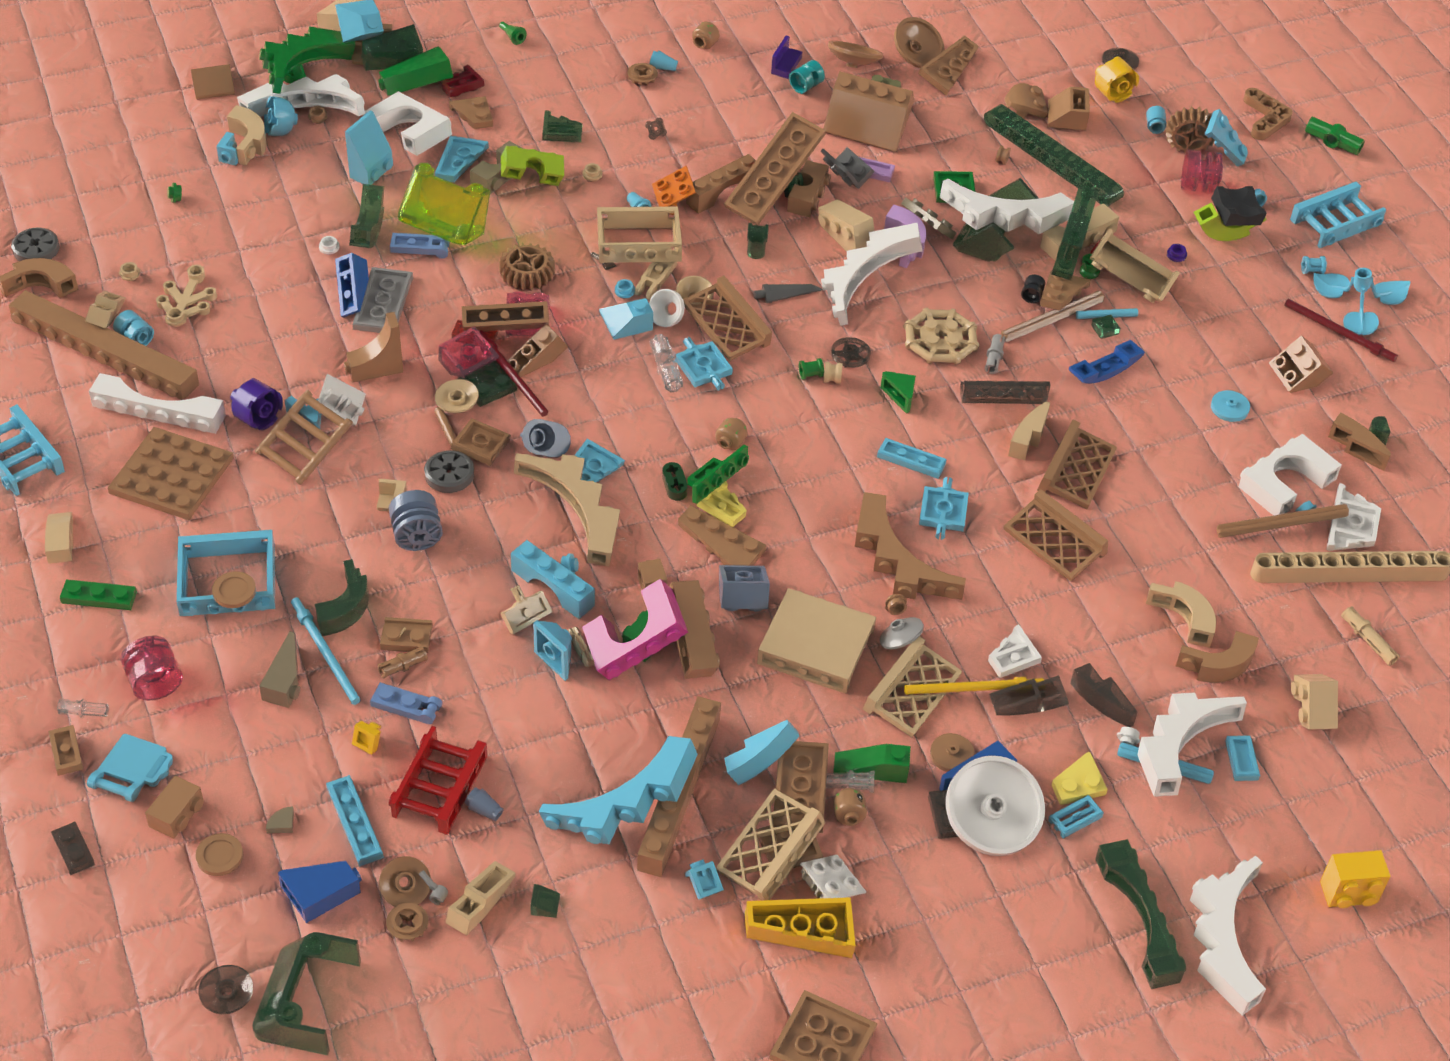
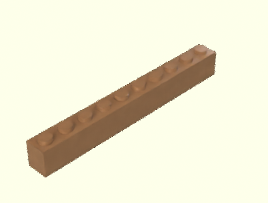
(104, 345)

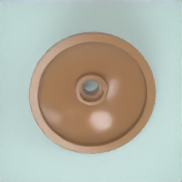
(917, 41)
(854, 53)

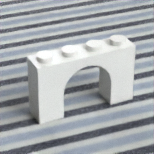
(430, 125)
(1297, 455)

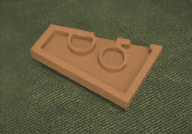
(1060, 291)

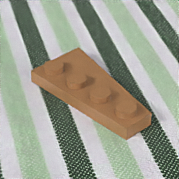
(948, 66)
(721, 539)

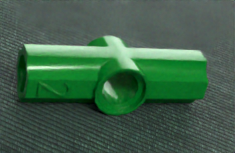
(1334, 135)

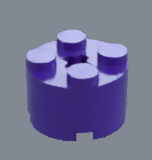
(256, 404)

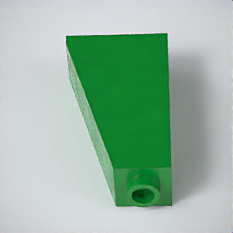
(416, 72)

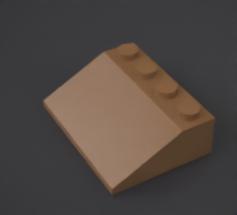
(868, 111)

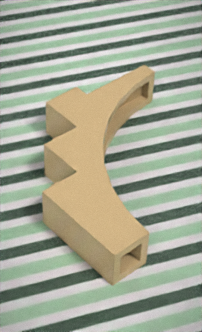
(584, 496)

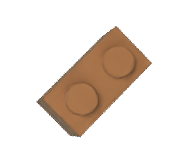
(174, 807)

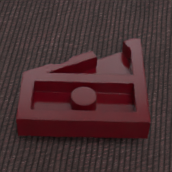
(460, 83)

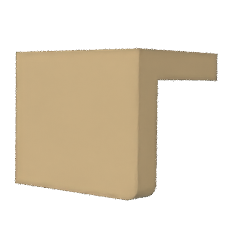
(388, 491)

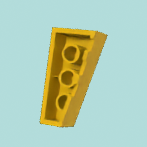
(807, 924)

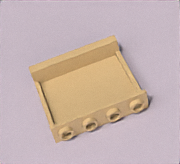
(816, 640)

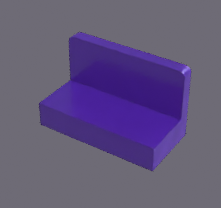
(785, 59)

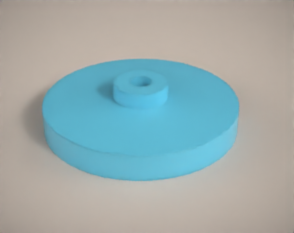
(1230, 406)

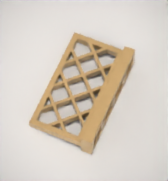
(894, 679)
(789, 852)

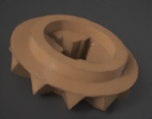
(642, 73)
(407, 912)

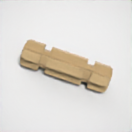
(581, 646)

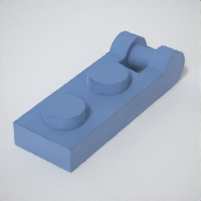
(419, 244)
(405, 703)

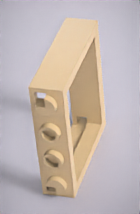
(639, 219)

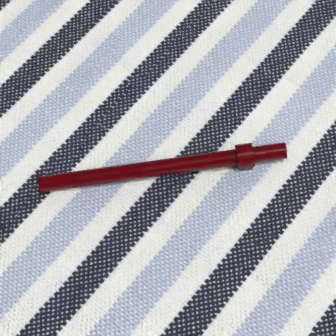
(1376, 348)
(516, 378)

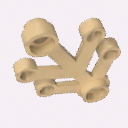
(178, 315)

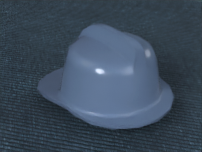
(546, 438)

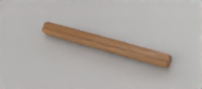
(1052, 316)
(1282, 520)

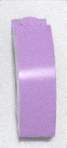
(901, 216)

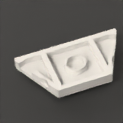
(1356, 529)

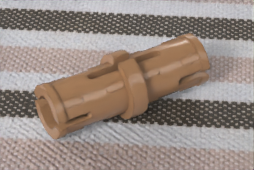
(402, 662)

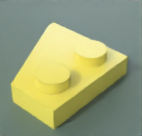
(723, 505)
(1079, 781)

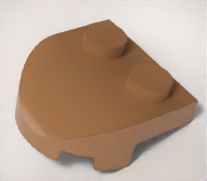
(1027, 100)

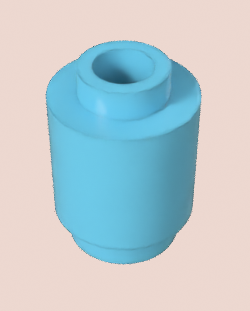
(1156, 119)

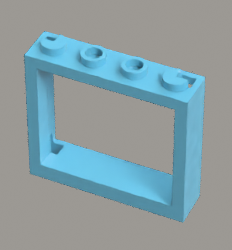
(220, 545)

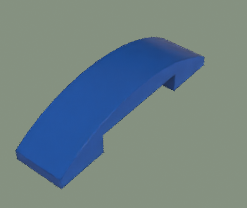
(1108, 366)

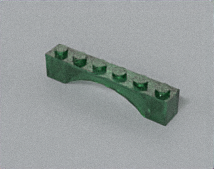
(1121, 868)

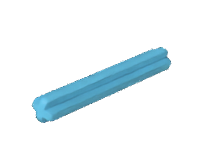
(1187, 769)

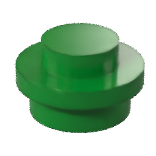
(174, 192)

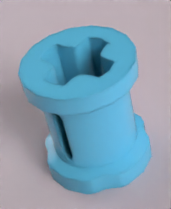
(1313, 265)

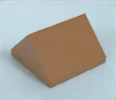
(212, 81)

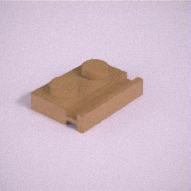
(416, 634)

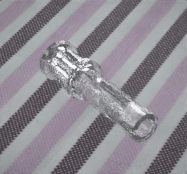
(853, 780)

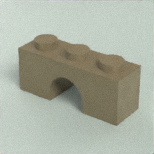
(490, 174)

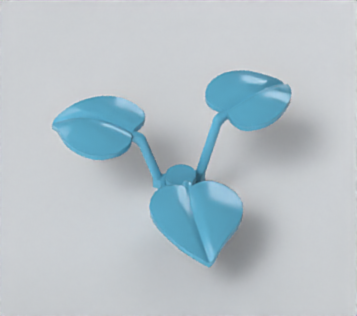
(1362, 323)

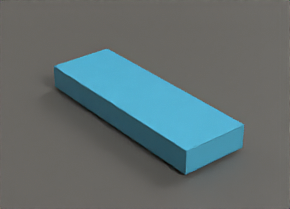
(911, 458)

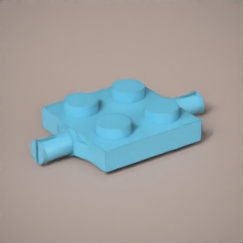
(703, 364)
(944, 508)

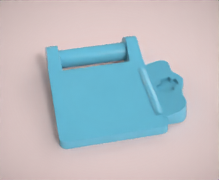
(133, 762)

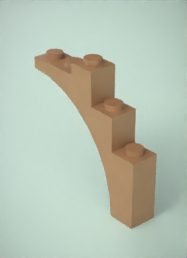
(893, 558)

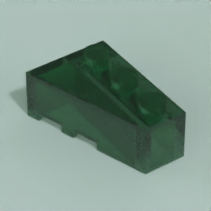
(390, 48)

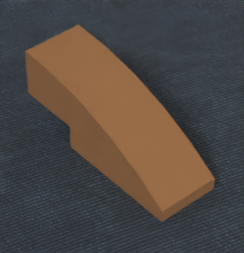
(1359, 441)

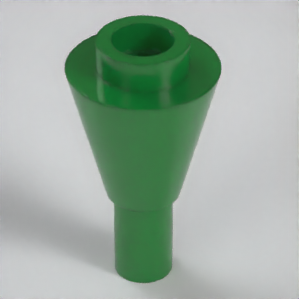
(515, 33)

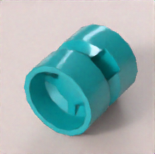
(806, 76)

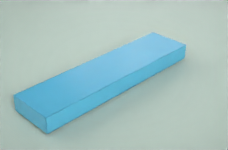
(354, 820)

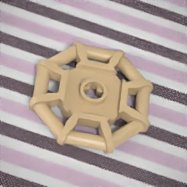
(941, 349)

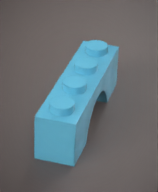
(572, 591)

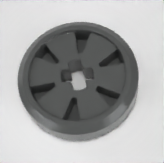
(35, 244)
(461, 471)

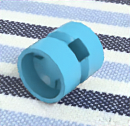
(134, 327)

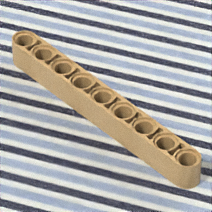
(1351, 566)

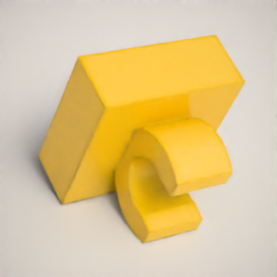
(366, 736)

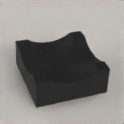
(1238, 206)

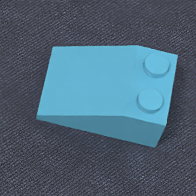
(367, 150)

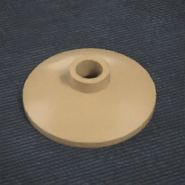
(456, 396)

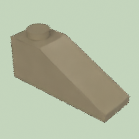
(281, 680)

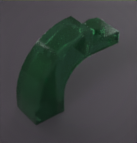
(370, 218)
(346, 609)

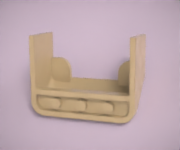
(1133, 267)

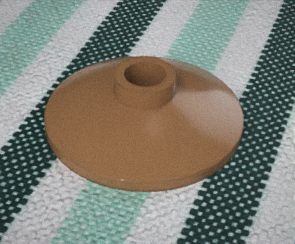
(400, 867)

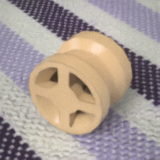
(833, 372)

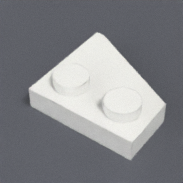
(1014, 654)

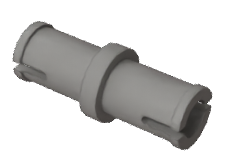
(995, 354)

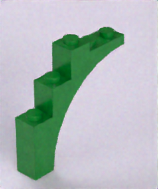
(297, 50)

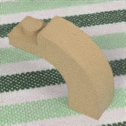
(251, 126)
(1191, 606)

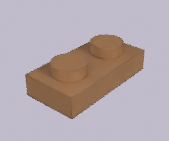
(65, 750)

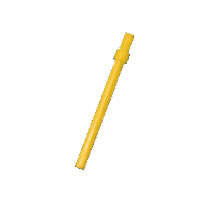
(964, 686)

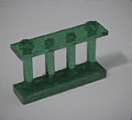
(1075, 232)

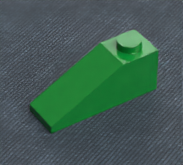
(887, 761)

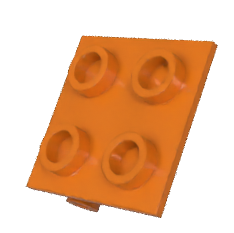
(674, 188)

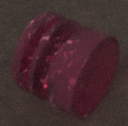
(1201, 171)
(151, 668)

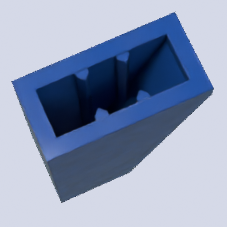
(319, 887)

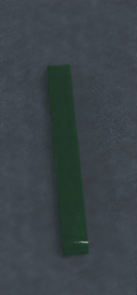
(1052, 154)

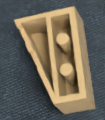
(846, 224)

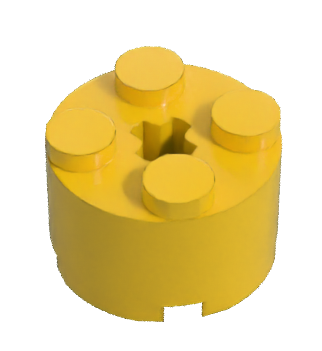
(1116, 80)

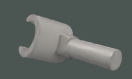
(439, 892)

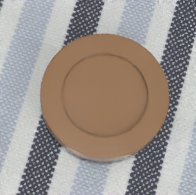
(234, 589)
(950, 751)
(219, 854)

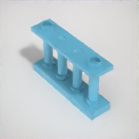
(1337, 200)
(39, 446)

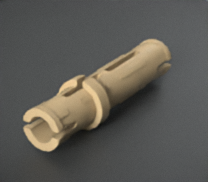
(1374, 640)

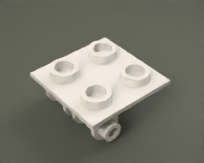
(342, 398)
(831, 878)

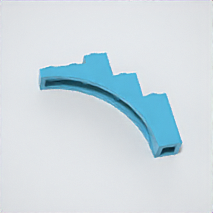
(630, 802)

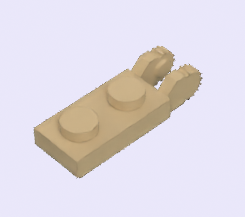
(654, 277)

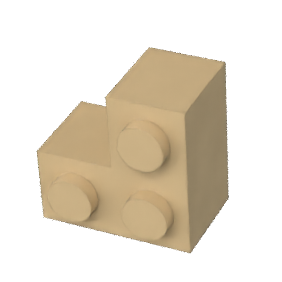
(1318, 700)

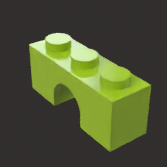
(547, 165)

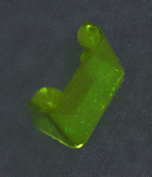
(444, 207)

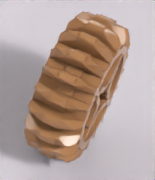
(1188, 129)
(527, 266)

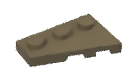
(929, 217)

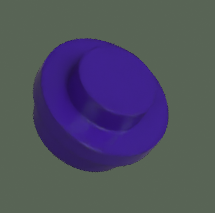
(1177, 253)

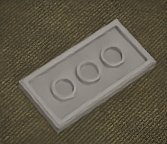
(384, 294)

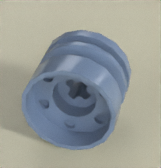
(415, 520)

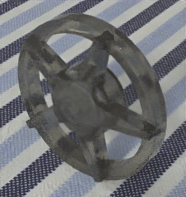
(850, 352)

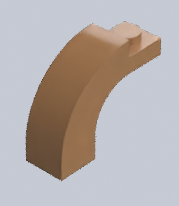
(39, 273)
(1222, 665)

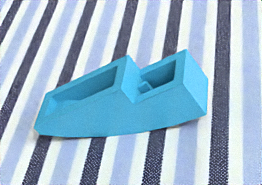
(760, 752)

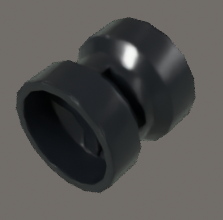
(1033, 288)

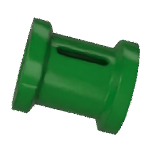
(813, 368)

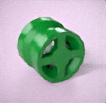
(1087, 270)

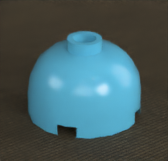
(280, 117)

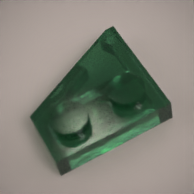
(561, 129)

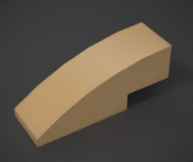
(104, 309)
(1029, 432)
(59, 537)
(479, 897)

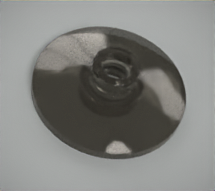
(1127, 55)
(222, 980)

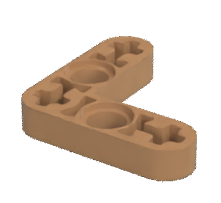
(1258, 100)

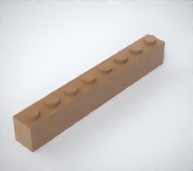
(669, 814)

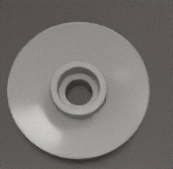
(901, 633)

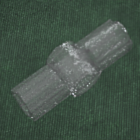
(666, 363)

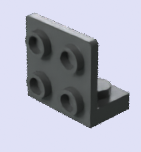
(849, 167)

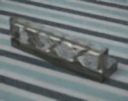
(1005, 392)

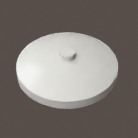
(995, 805)

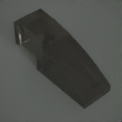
(1103, 695)
(1029, 697)

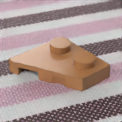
(473, 111)

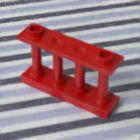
(455, 795)

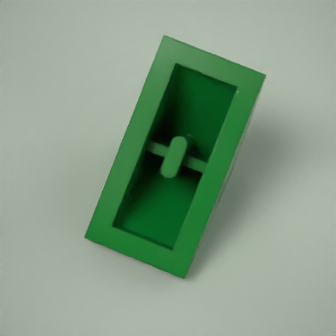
(899, 388)

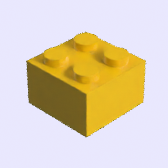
(1355, 879)

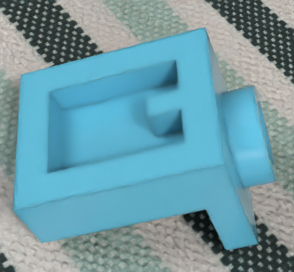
(227, 149)
(704, 879)

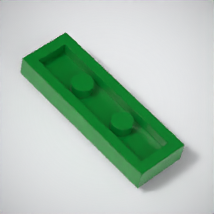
(98, 594)

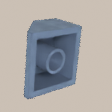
(743, 587)

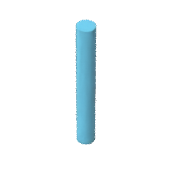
(1091, 314)

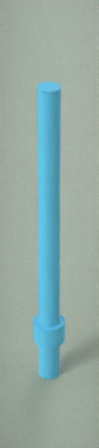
(306, 618)

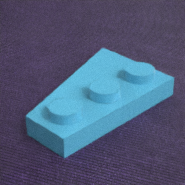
(1226, 137)
(459, 156)
(597, 461)

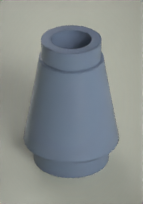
(483, 804)

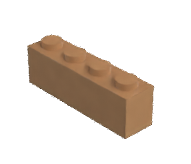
(506, 316)
(696, 646)

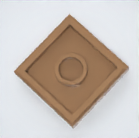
(480, 441)

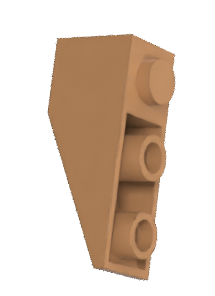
(537, 351)

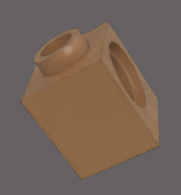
(650, 572)

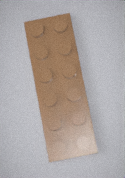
(775, 168)

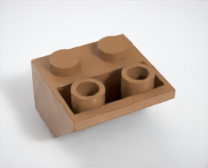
(1069, 109)
(1300, 366)

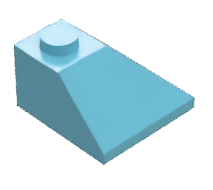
(359, 20)
(628, 318)
(553, 646)

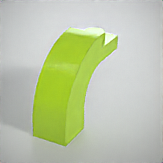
(1214, 227)

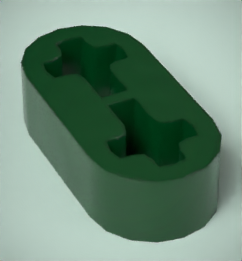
(679, 481)

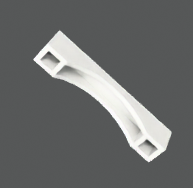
(196, 413)

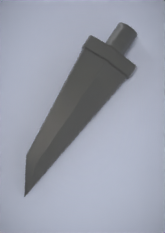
(777, 292)

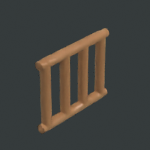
(315, 458)

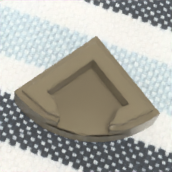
(281, 821)

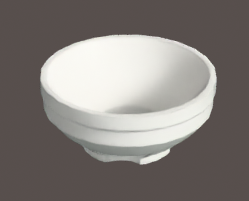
(659, 303)

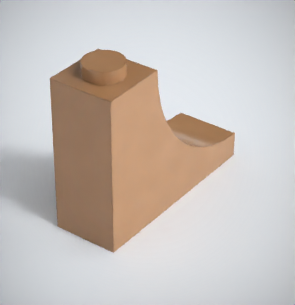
(378, 357)

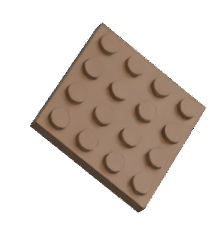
(171, 473)

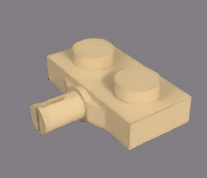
(525, 610)

